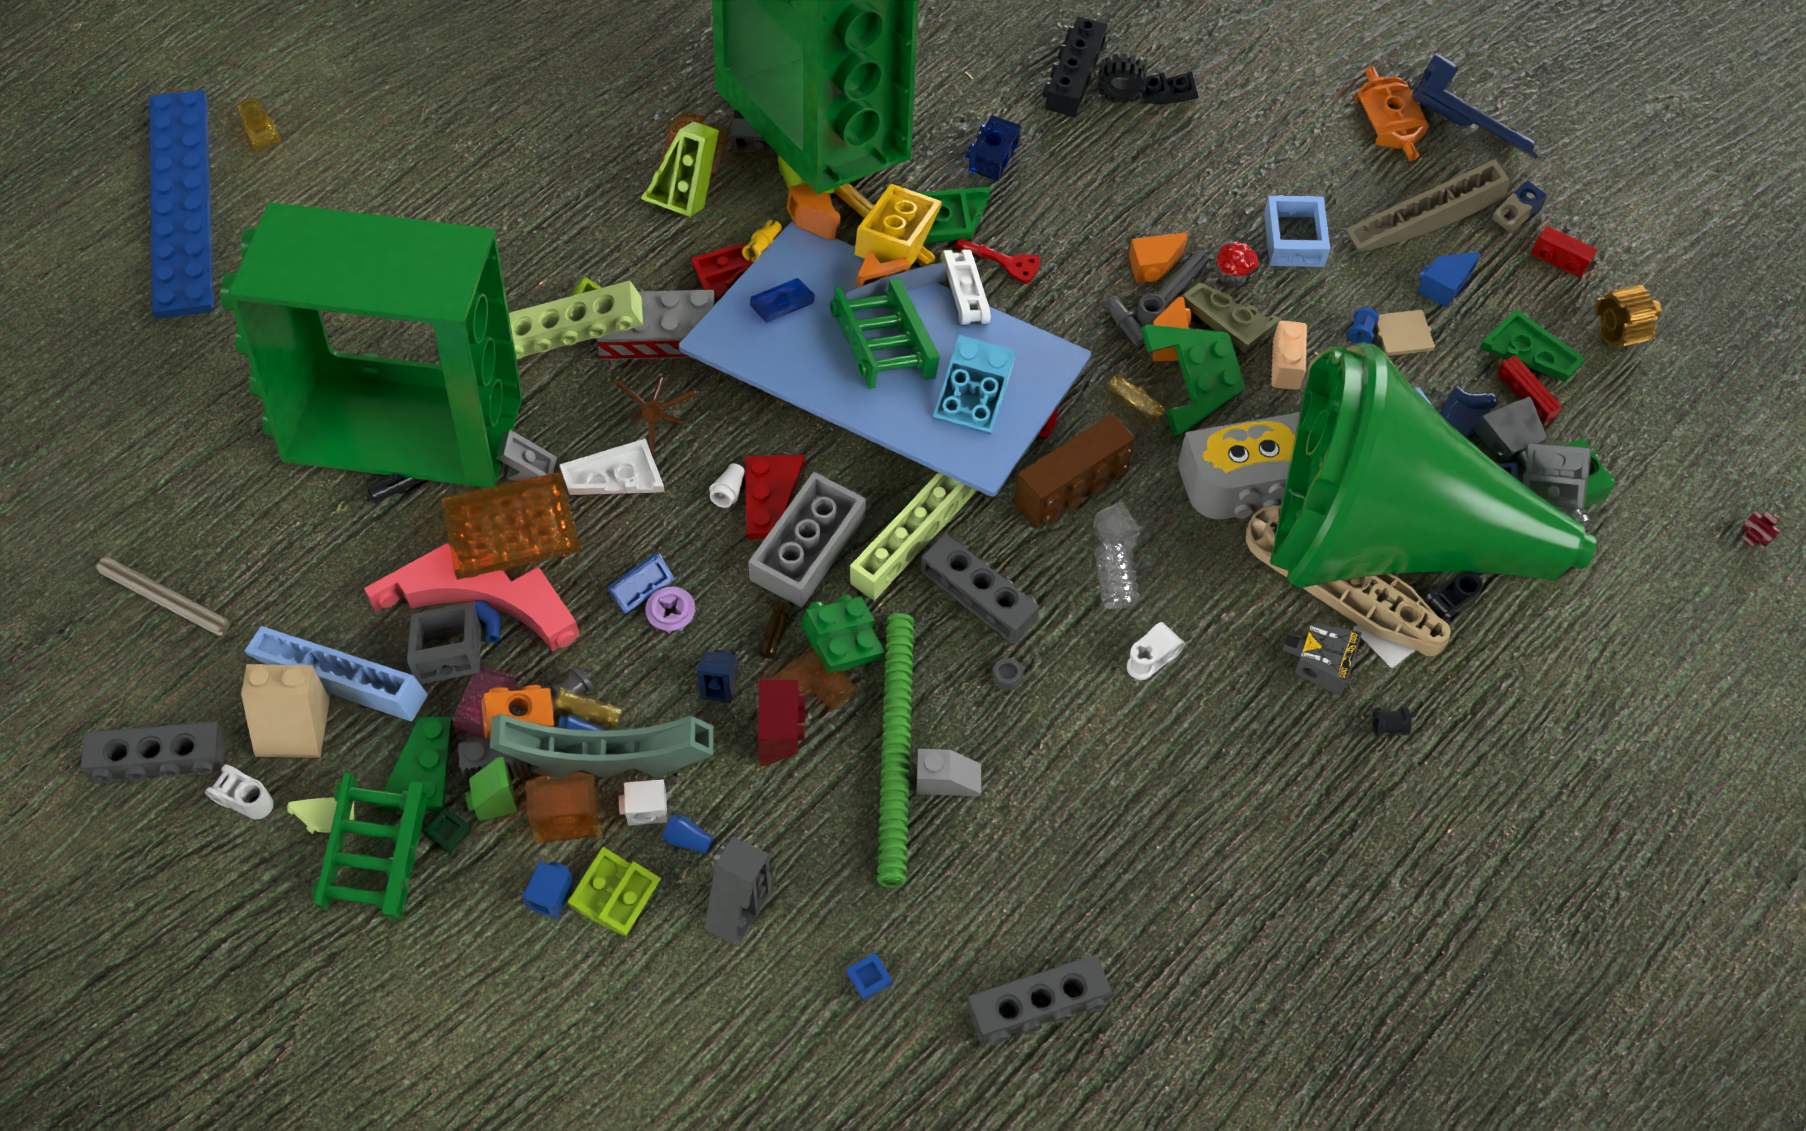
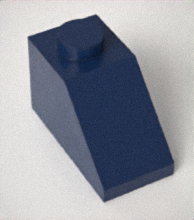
(717, 675)

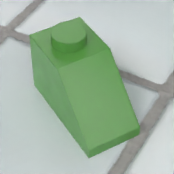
(492, 791)

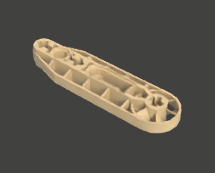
(1364, 596)

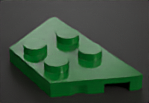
(958, 213)

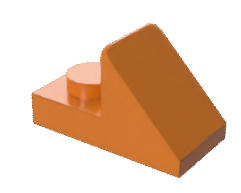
(873, 271)

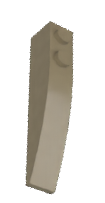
(1432, 208)

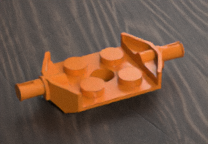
(1393, 126)

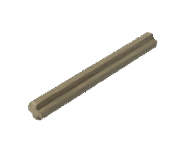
(163, 596)

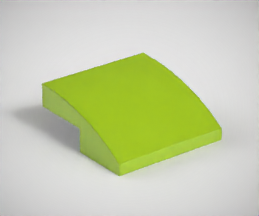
(613, 891)

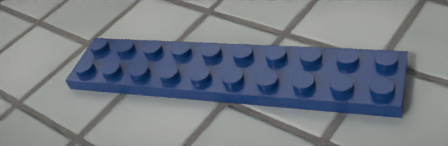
(180, 205)

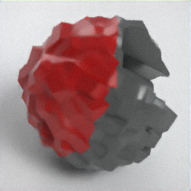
(1235, 262)

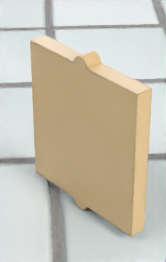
(1404, 333)

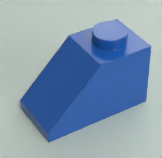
(1447, 276)

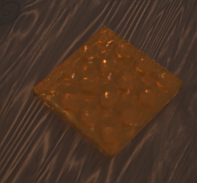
(510, 525)

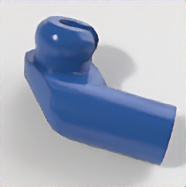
(491, 618)

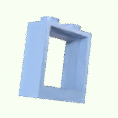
(1284, 252)

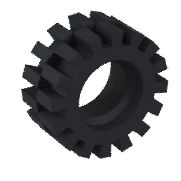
(1124, 68)

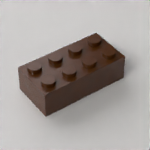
(1074, 471)

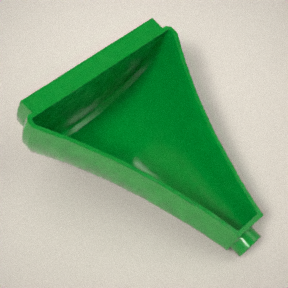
(1399, 490)

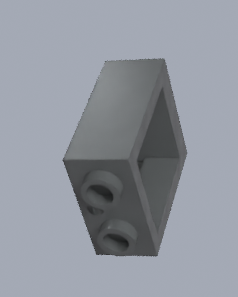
(461, 657)

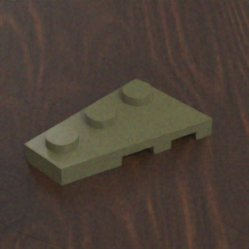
(1223, 315)

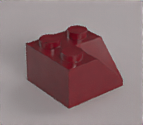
(780, 719)

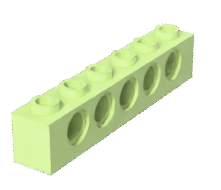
(576, 319)
(908, 534)

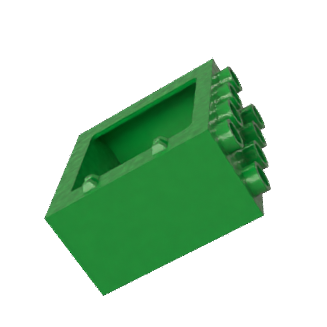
(821, 81)
(368, 408)

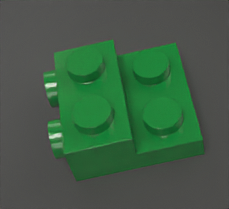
(842, 633)

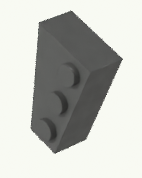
(737, 890)

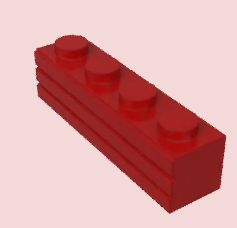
(1526, 385)

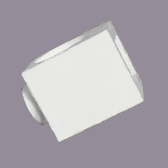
(644, 802)

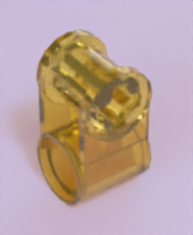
(258, 124)

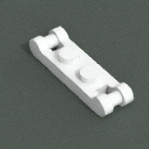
(966, 287)

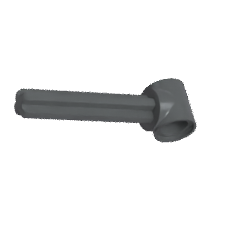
(1154, 304)

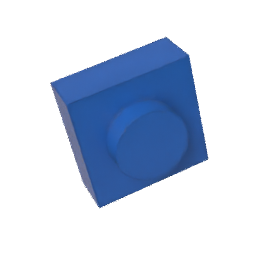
(869, 977)

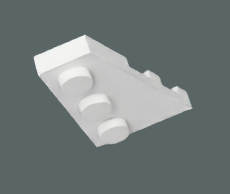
(614, 471)

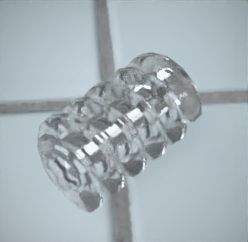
(1116, 575)

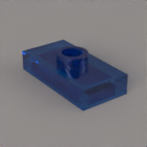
(782, 300)

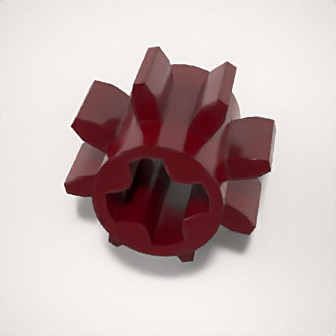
(1760, 529)

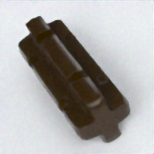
(775, 629)

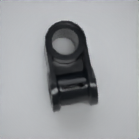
(1450, 600)

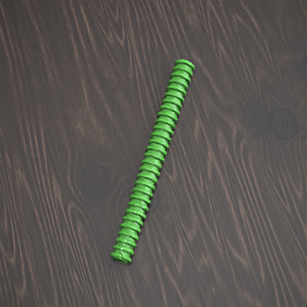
(895, 751)

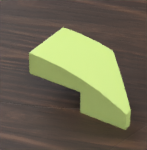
(316, 813)

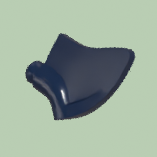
(1466, 409)

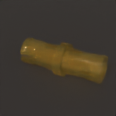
(1136, 397)
(587, 707)

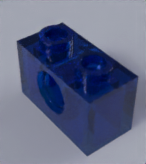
(993, 147)

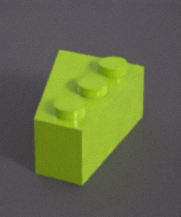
(685, 172)

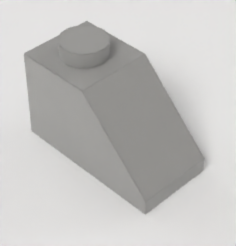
(947, 773)

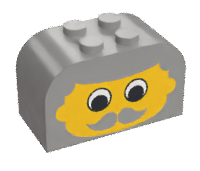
(1238, 466)

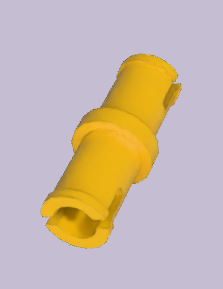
(761, 240)

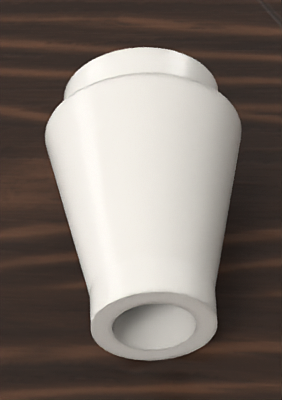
(726, 488)

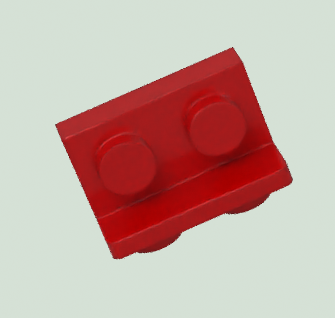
(1563, 251)

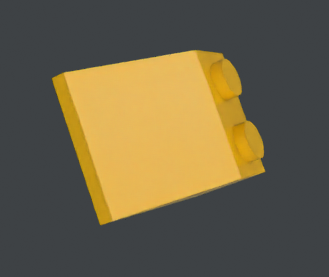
(896, 225)

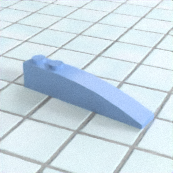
(343, 674)

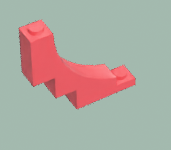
(433, 581)

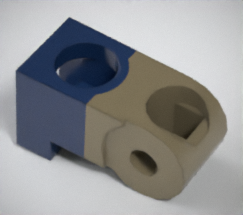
(1519, 207)

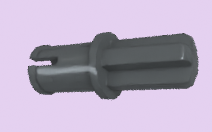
(1124, 319)

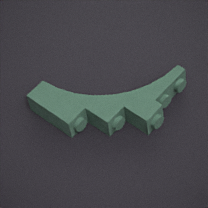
(603, 753)

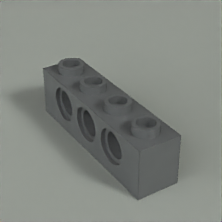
(984, 603)
(104, 747)
(1082, 974)

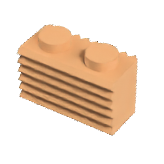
(1289, 355)

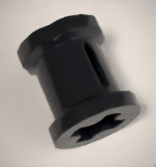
(1391, 721)

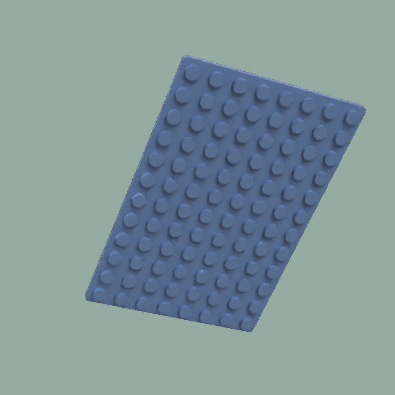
(812, 365)

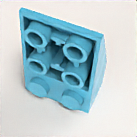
(975, 384)

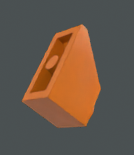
(1156, 255)

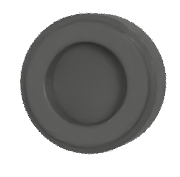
(1007, 673)

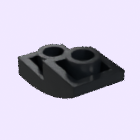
(1169, 90)

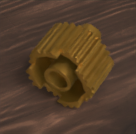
(1627, 316)

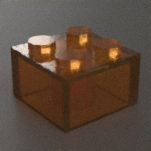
(564, 808)

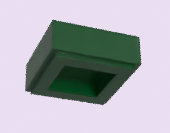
(447, 830)

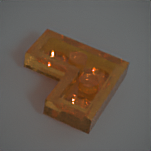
(830, 688)

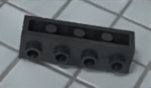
(1075, 67)

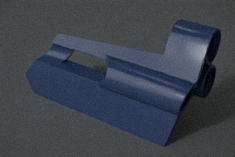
(1433, 94)

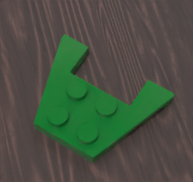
(1207, 367)

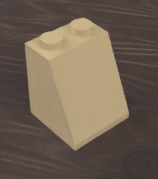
(285, 710)

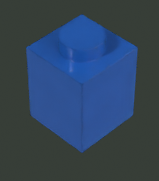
(548, 889)

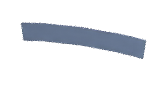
(911, 279)

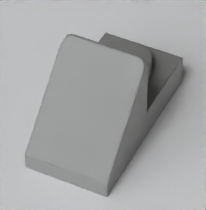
(524, 457)

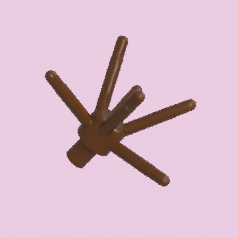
(654, 410)

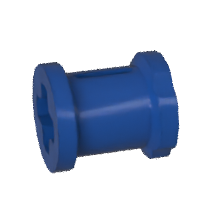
(1363, 326)

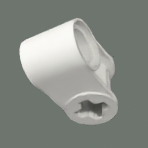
(1153, 652)
(236, 790)

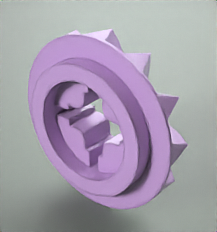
(668, 598)

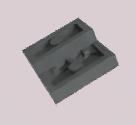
(1558, 473)

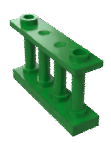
(904, 317)
(396, 867)

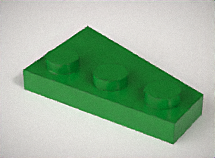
(1533, 347)
(424, 761)

